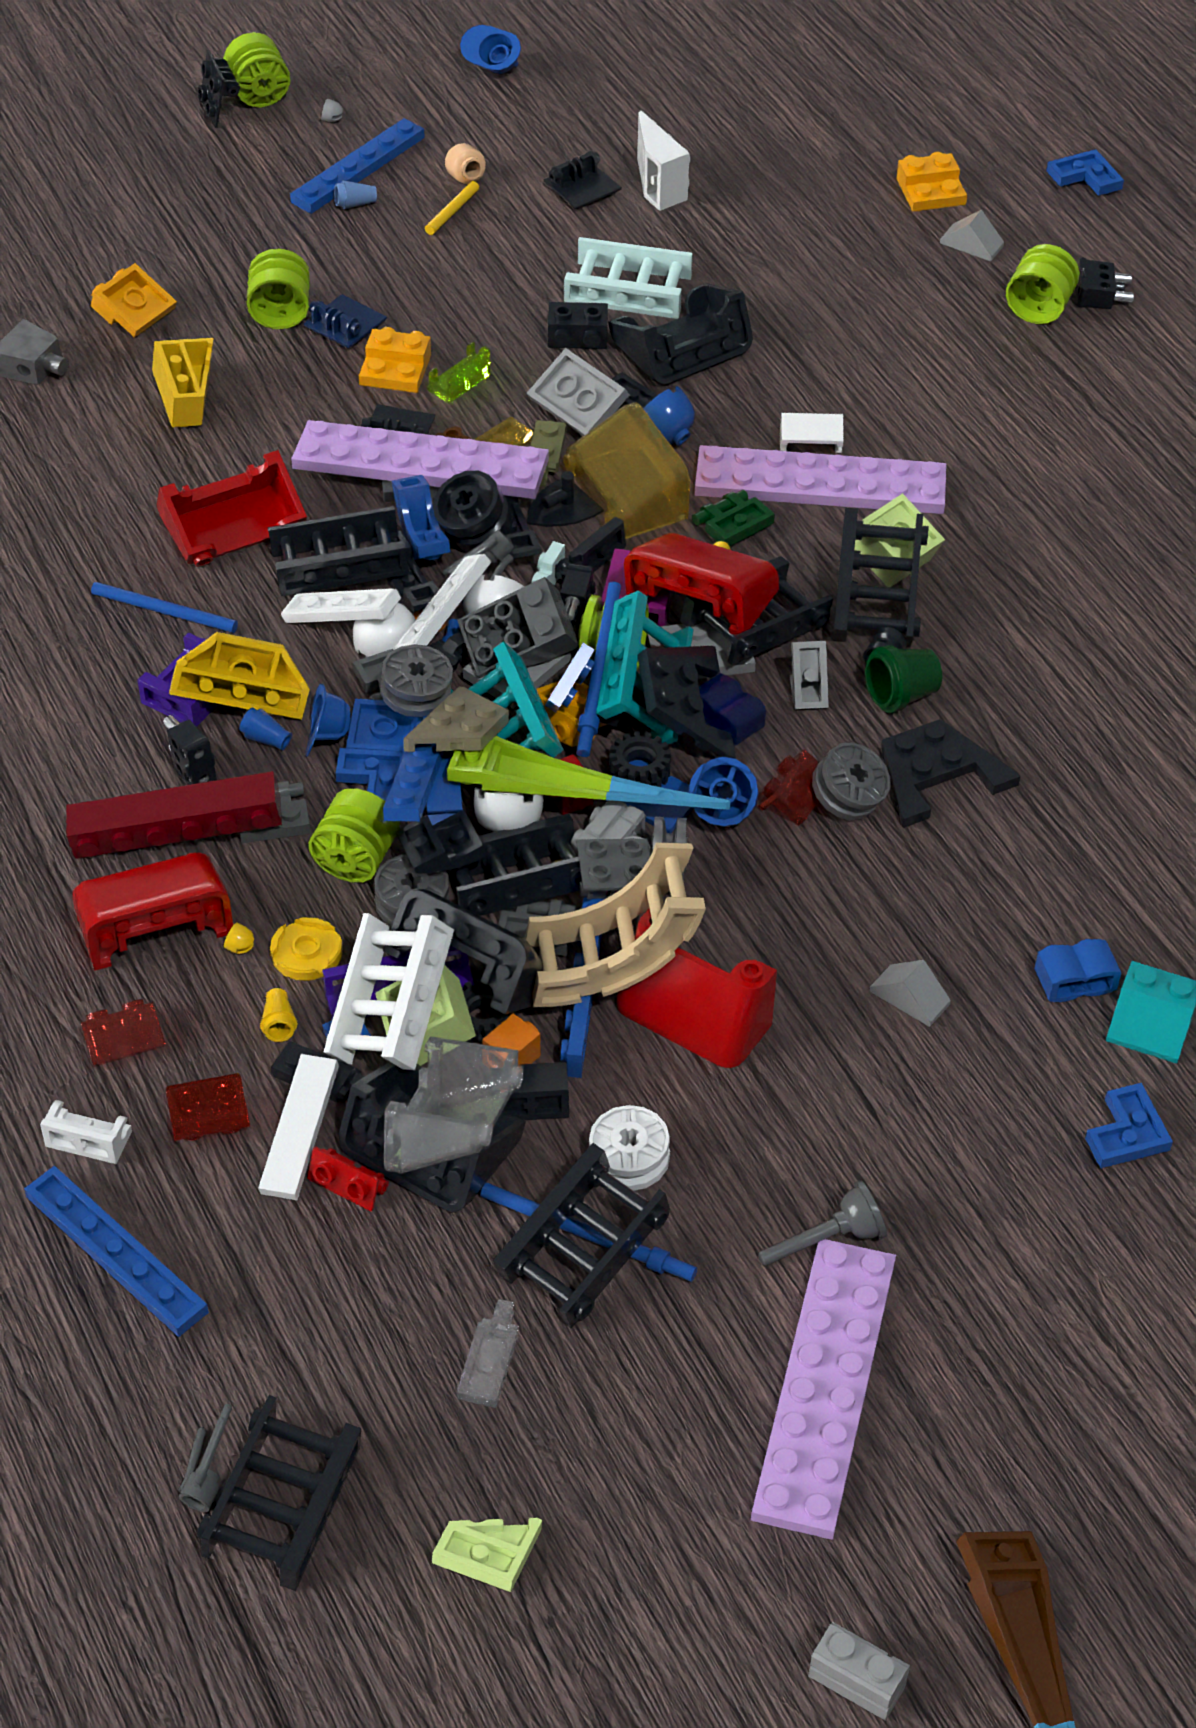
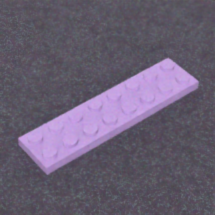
(400, 454)
(820, 478)
(824, 1390)

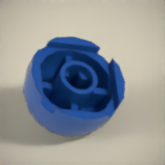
(672, 415)
(725, 780)

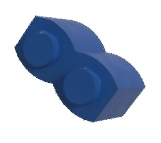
(1077, 970)

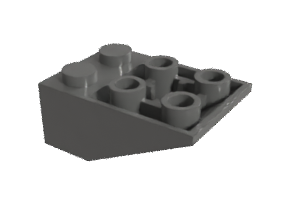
(527, 620)

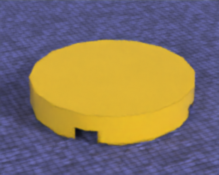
(306, 948)

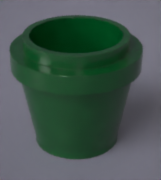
(901, 676)

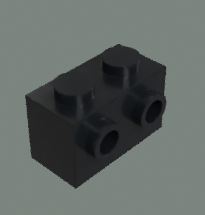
(577, 325)

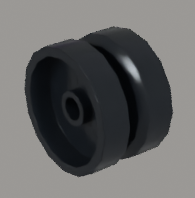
(471, 509)

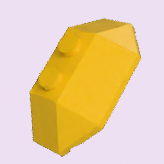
(242, 675)

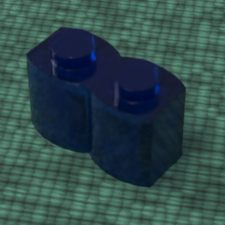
(731, 708)

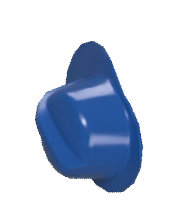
(491, 48)
(328, 718)

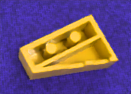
(183, 378)

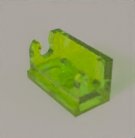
(462, 375)

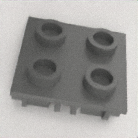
(609, 864)

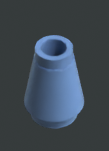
(354, 194)

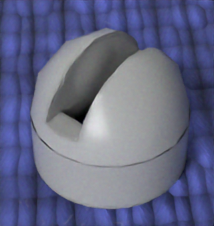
(331, 111)

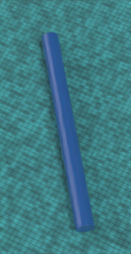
(164, 607)

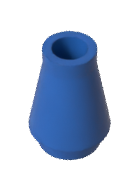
(261, 727)

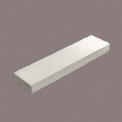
(445, 601)
(340, 605)
(298, 1127)

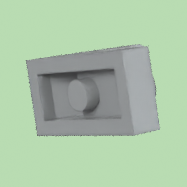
(809, 675)

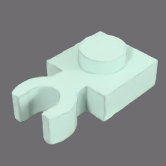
(547, 562)

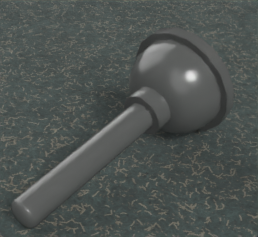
(857, 1215)

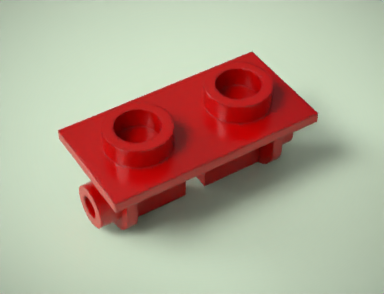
(346, 1180)

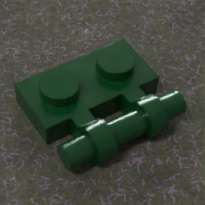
(734, 517)

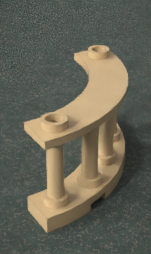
(639, 958)

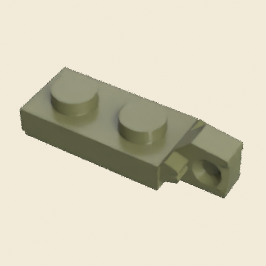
(550, 436)

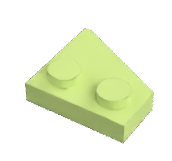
(487, 1549)

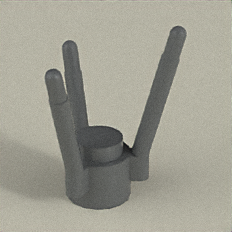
(495, 548)
(200, 1484)

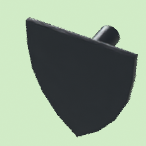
(562, 504)

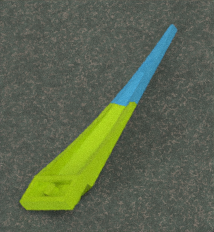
(517, 769)

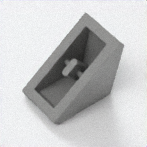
(974, 236)
(913, 990)

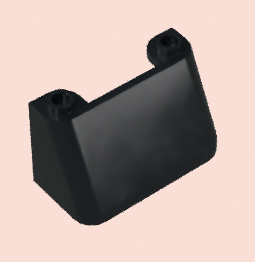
(710, 333)
(508, 957)
(444, 1184)

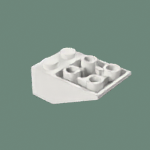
(661, 165)

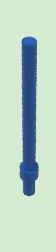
(589, 721)
(655, 1259)

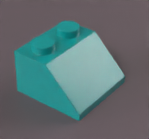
(1153, 1012)

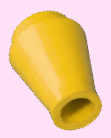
(278, 1017)

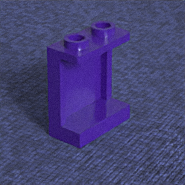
(155, 691)

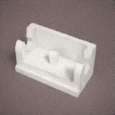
(811, 429)
(84, 1134)

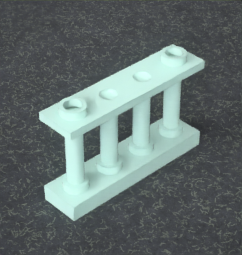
(623, 294)

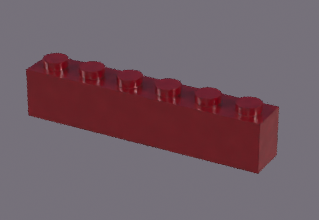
(173, 815)

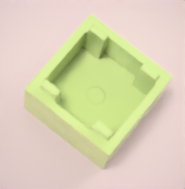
(897, 513)
(448, 1016)

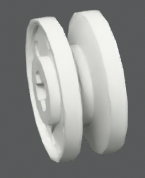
(634, 1145)

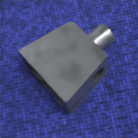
(30, 354)

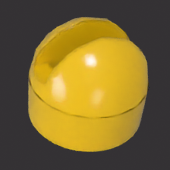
(239, 939)

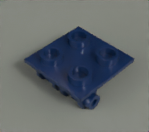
(343, 320)

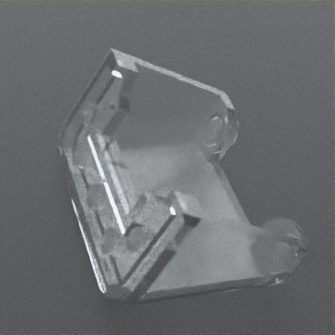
(452, 1107)

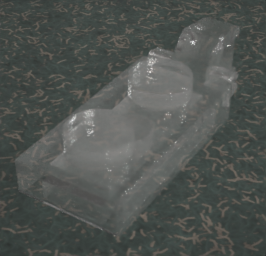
(489, 1357)

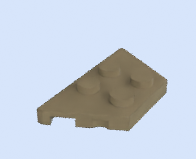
(459, 723)

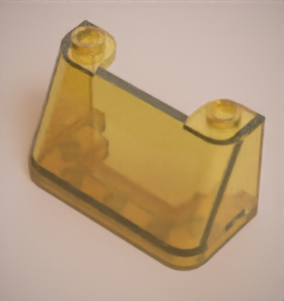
(633, 471)

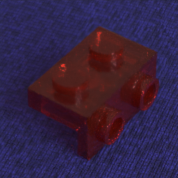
(792, 788)
(122, 1032)
(207, 1107)

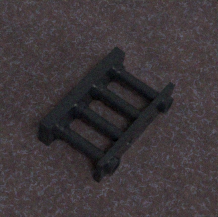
(853, 559)
(342, 567)
(768, 634)
(527, 886)
(568, 1200)
(308, 1521)

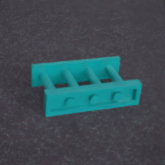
(621, 662)
(523, 692)

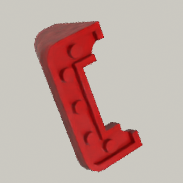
(230, 511)
(730, 580)
(149, 901)
(703, 1005)

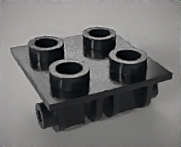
(216, 82)
(581, 180)
(399, 419)

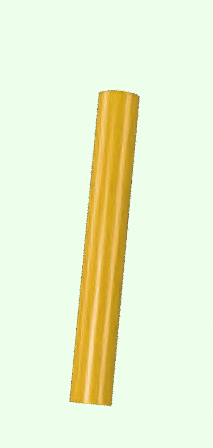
(451, 208)

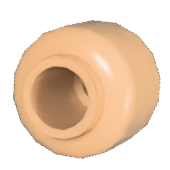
(465, 163)

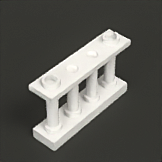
(415, 998)

